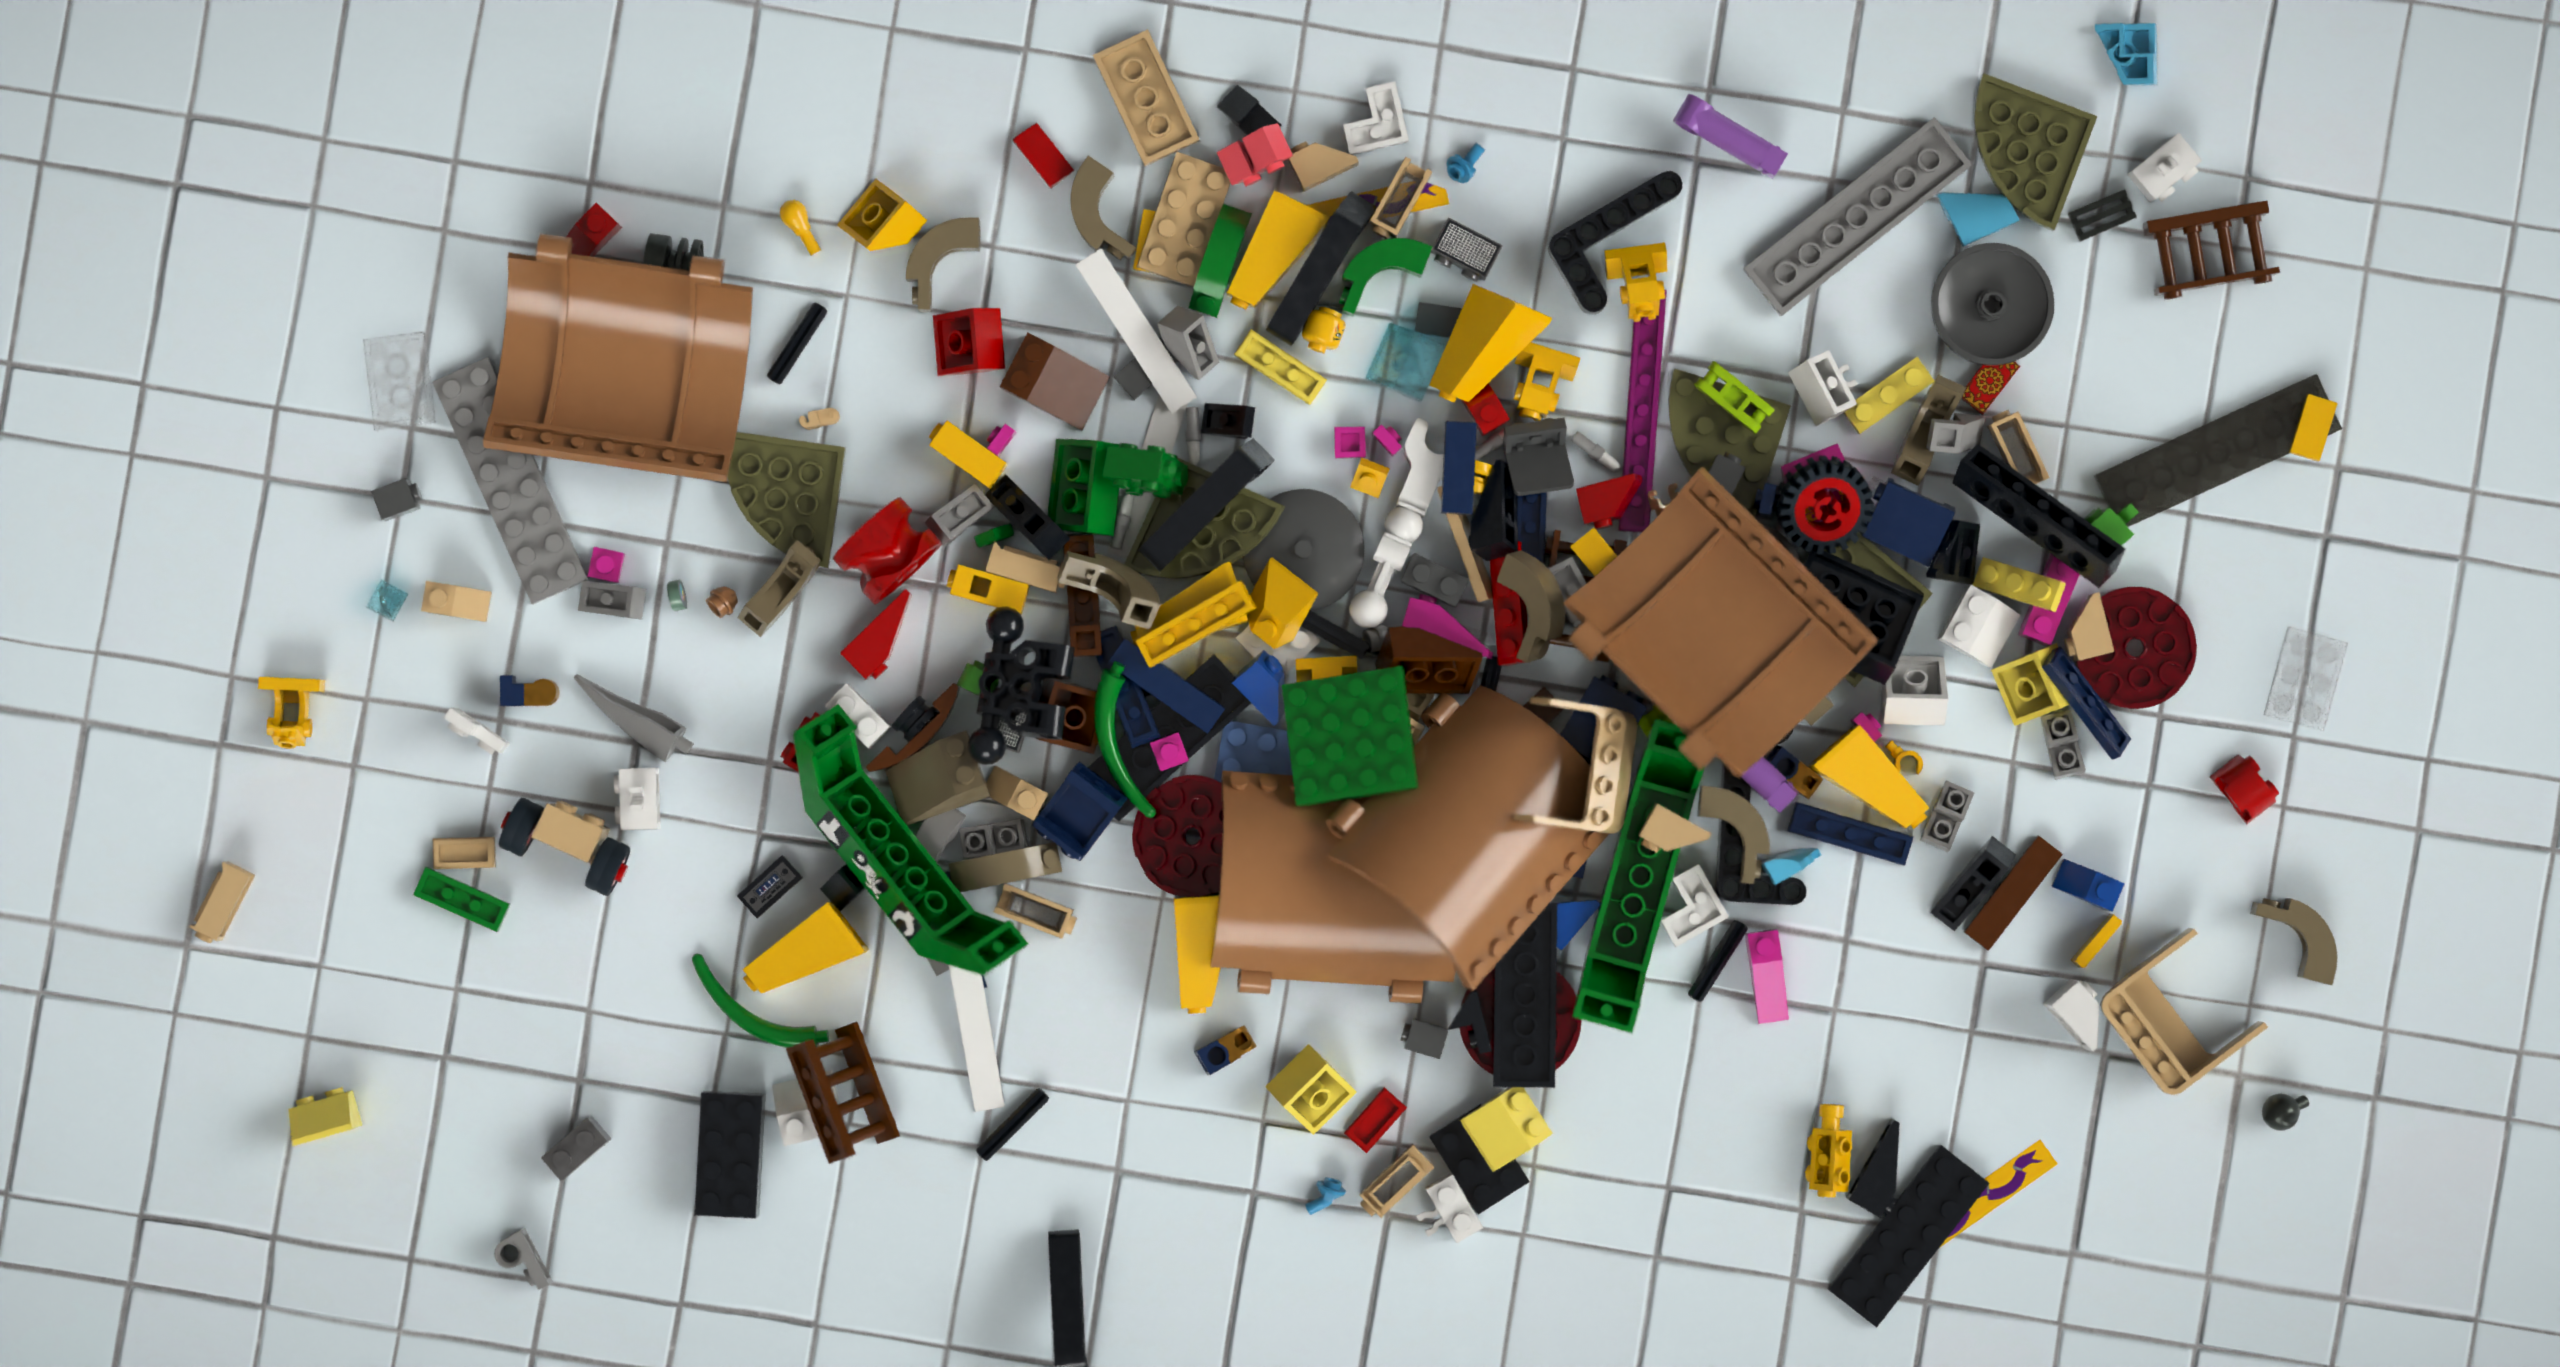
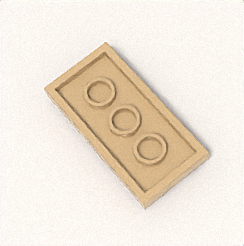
(1146, 98)
(1184, 219)

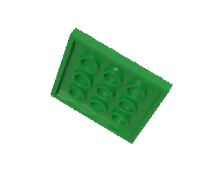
(1350, 736)

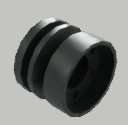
(660, 252)

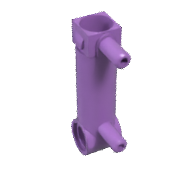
(1703, 121)
(1770, 784)

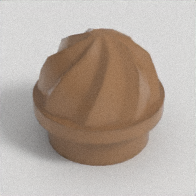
(722, 601)

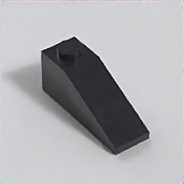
(1027, 517)
(1495, 518)
(1974, 883)
(1878, 1177)

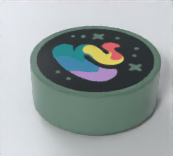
(676, 595)

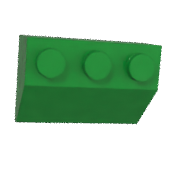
(1079, 493)

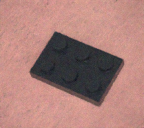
(1471, 1170)

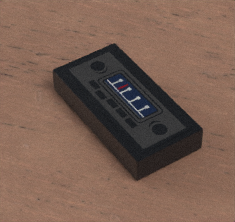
(769, 886)

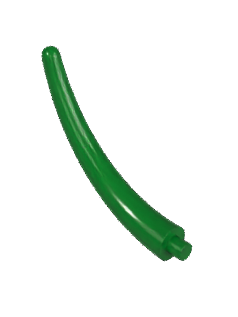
(1104, 717)
(767, 1031)

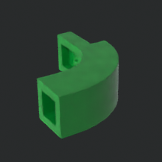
(1387, 254)
(1219, 260)

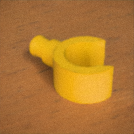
(1898, 753)

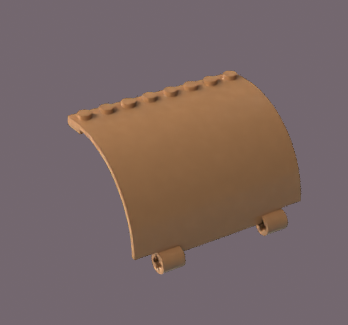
(621, 362)
(1719, 627)
(1454, 841)
(1301, 914)

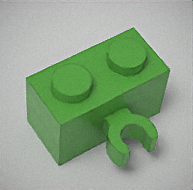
(2112, 523)

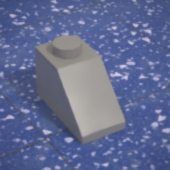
(1189, 341)

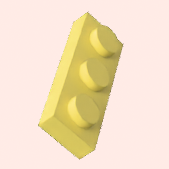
(1889, 395)
(2019, 584)

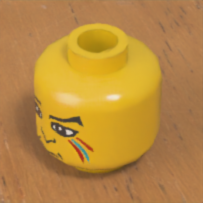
(1323, 329)

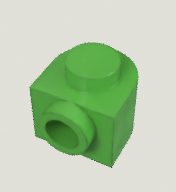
(970, 678)

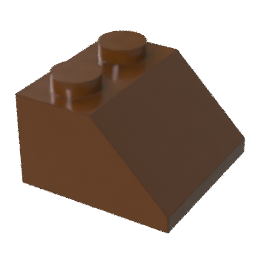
(1079, 721)

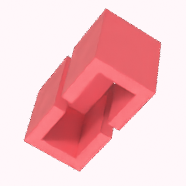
(1258, 153)

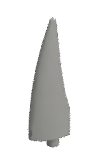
(647, 727)

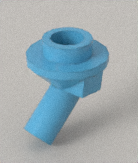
(1461, 168)
(1330, 1190)

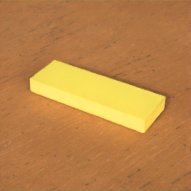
(1280, 367)

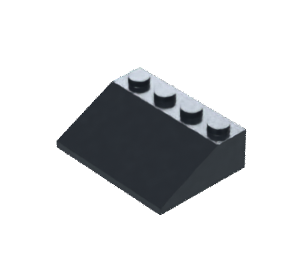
(1876, 602)

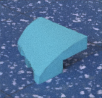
(2132, 51)
(1977, 214)
(1788, 863)

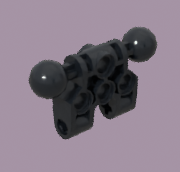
(1043, 720)

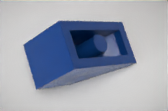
(1262, 685)
(2088, 885)
(1571, 918)

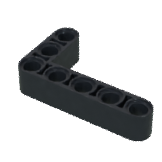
(1604, 230)
(1320, 267)
(1205, 503)
(1726, 872)
(1067, 1299)

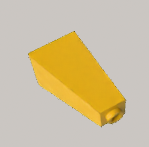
(1277, 244)
(1483, 342)
(1200, 591)
(1868, 775)
(1195, 940)
(810, 947)

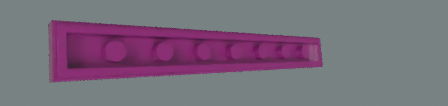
(1642, 416)

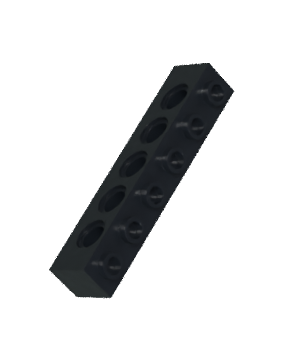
(2038, 515)

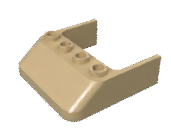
(1608, 771)
(2157, 1032)

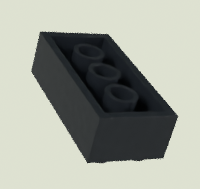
(730, 1154)

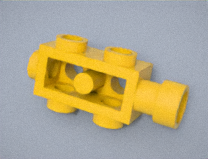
(1829, 1153)

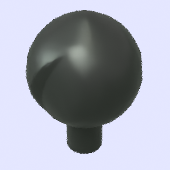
(2283, 1111)

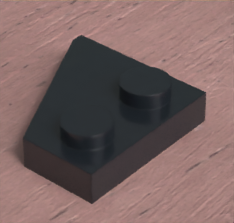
(1956, 554)

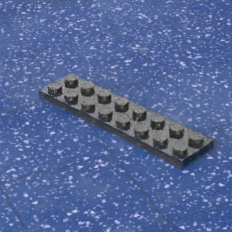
(2209, 454)

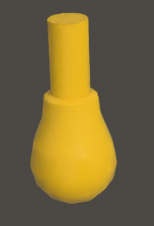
(795, 217)

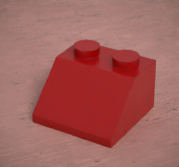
(969, 341)

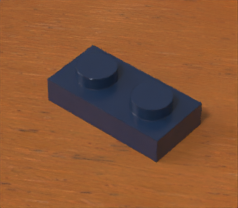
(1765, 500)

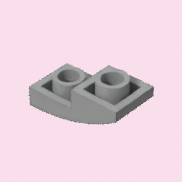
(2062, 744)
(1947, 816)
(939, 830)
(993, 838)

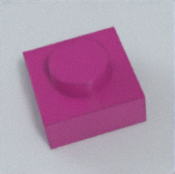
(1000, 439)
(1388, 439)
(1349, 442)
(606, 564)
(1869, 724)
(1169, 751)

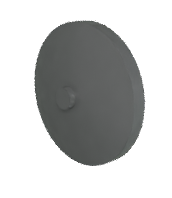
(1992, 304)
(1314, 541)

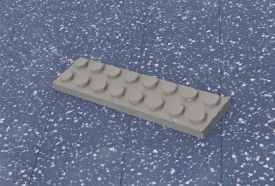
(1857, 216)
(511, 488)

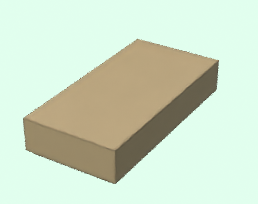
(464, 853)

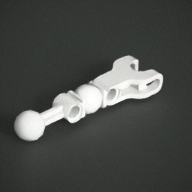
(1401, 525)

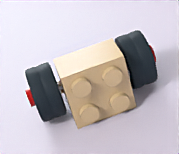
(571, 833)

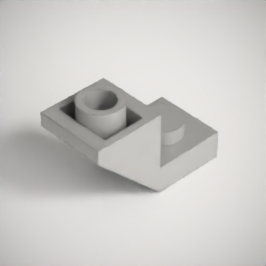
(1955, 435)

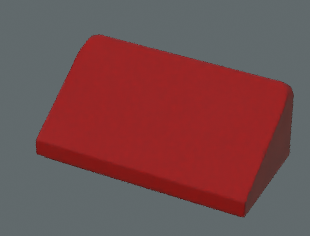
(1043, 155)

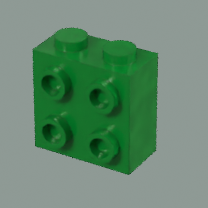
(1145, 470)

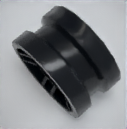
(914, 718)

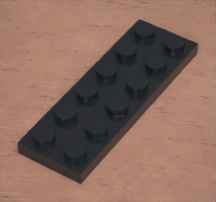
(1140, 762)
(1527, 1007)
(1908, 1236)

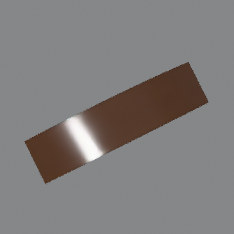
(1083, 605)
(945, 705)

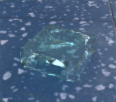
(387, 600)

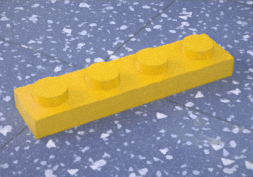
(1195, 624)

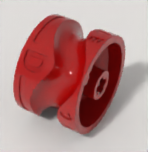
(887, 550)

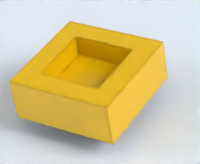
(1369, 477)

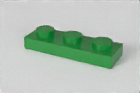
(461, 899)

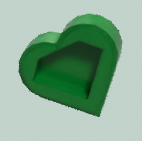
(994, 535)

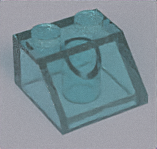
(1405, 361)

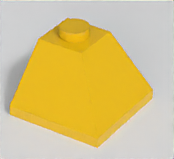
(881, 219)
(1280, 603)

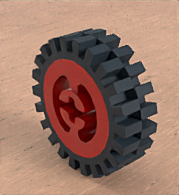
(1840, 520)

